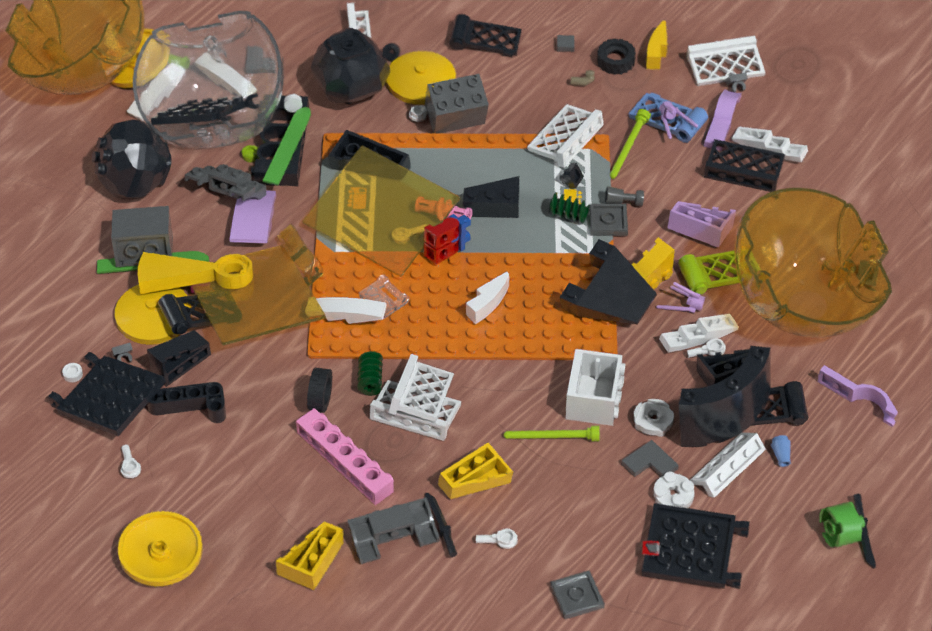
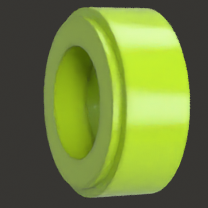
(249, 153)

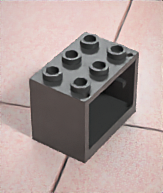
(456, 104)
(139, 232)

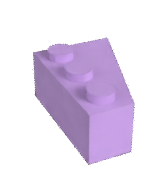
(701, 223)

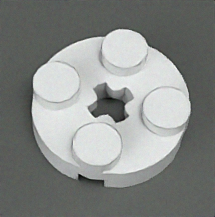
(653, 426)
(677, 482)

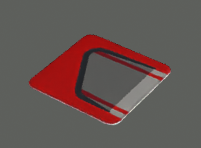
(650, 548)

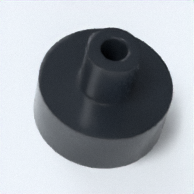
(387, 51)

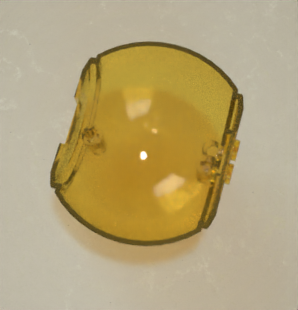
(74, 43)
(810, 263)

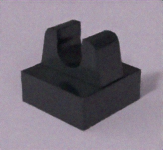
(572, 176)

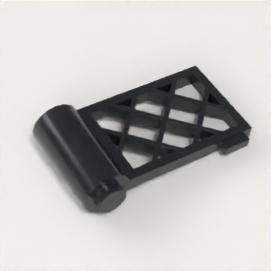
(464, 27)
(179, 315)
(792, 403)

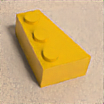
(656, 264)
(475, 473)
(312, 557)

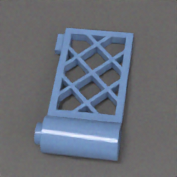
(683, 130)

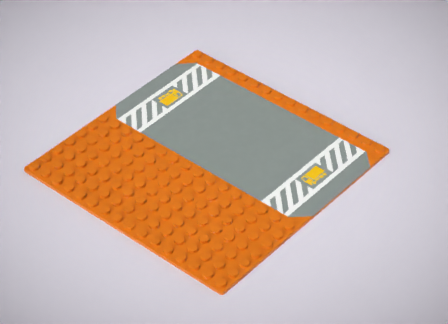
(535, 249)

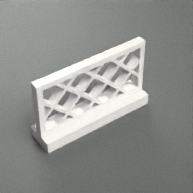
(722, 50)
(577, 138)
(409, 377)
(380, 412)

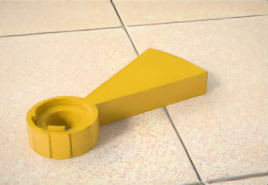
(166, 272)

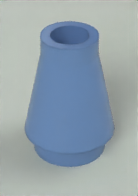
(781, 448)

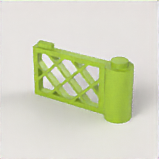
(698, 275)

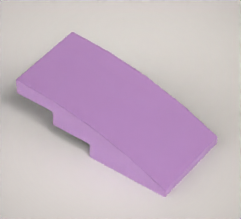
(253, 219)

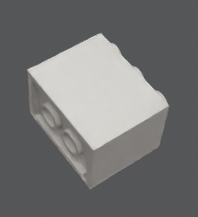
(595, 387)

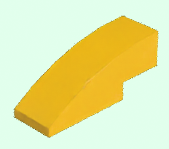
(657, 47)

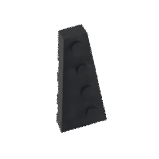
(351, 143)

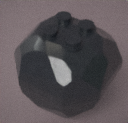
(349, 67)
(131, 159)

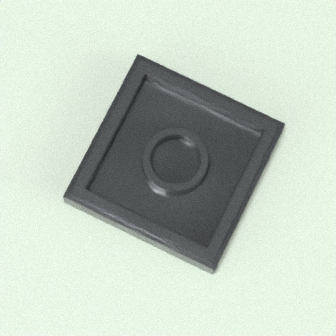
(608, 220)
(577, 594)

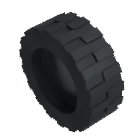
(616, 66)
(319, 389)

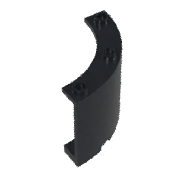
(728, 406)

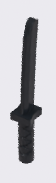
(444, 529)
(865, 537)

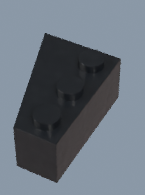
(494, 199)
(178, 355)
(719, 367)

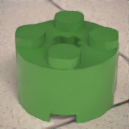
(841, 524)

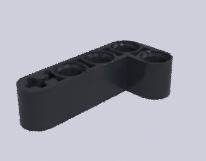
(190, 398)

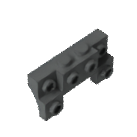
(228, 181)
(390, 525)

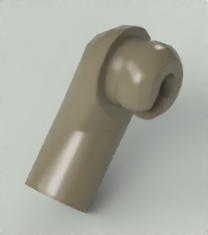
(583, 81)

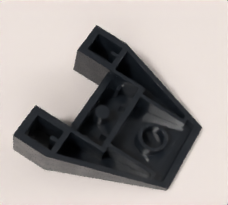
(614, 293)

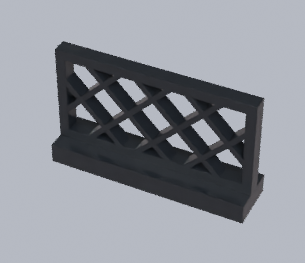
(742, 175)

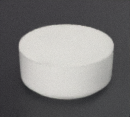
(293, 103)
(72, 372)

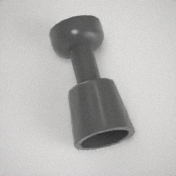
(616, 196)

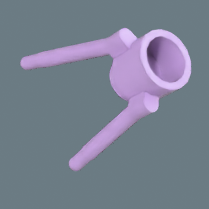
(669, 112)
(694, 300)

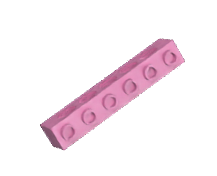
(345, 456)

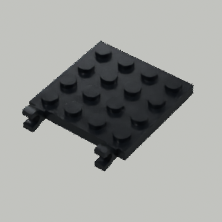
(204, 111)
(109, 394)
(693, 546)

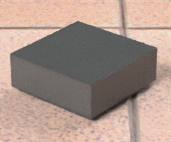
(565, 43)

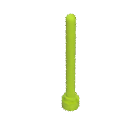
(642, 117)
(591, 434)

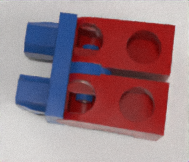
(446, 238)

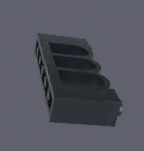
(269, 148)

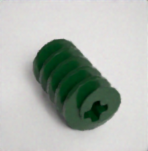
(568, 208)
(370, 373)

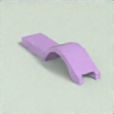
(722, 118)
(853, 392)

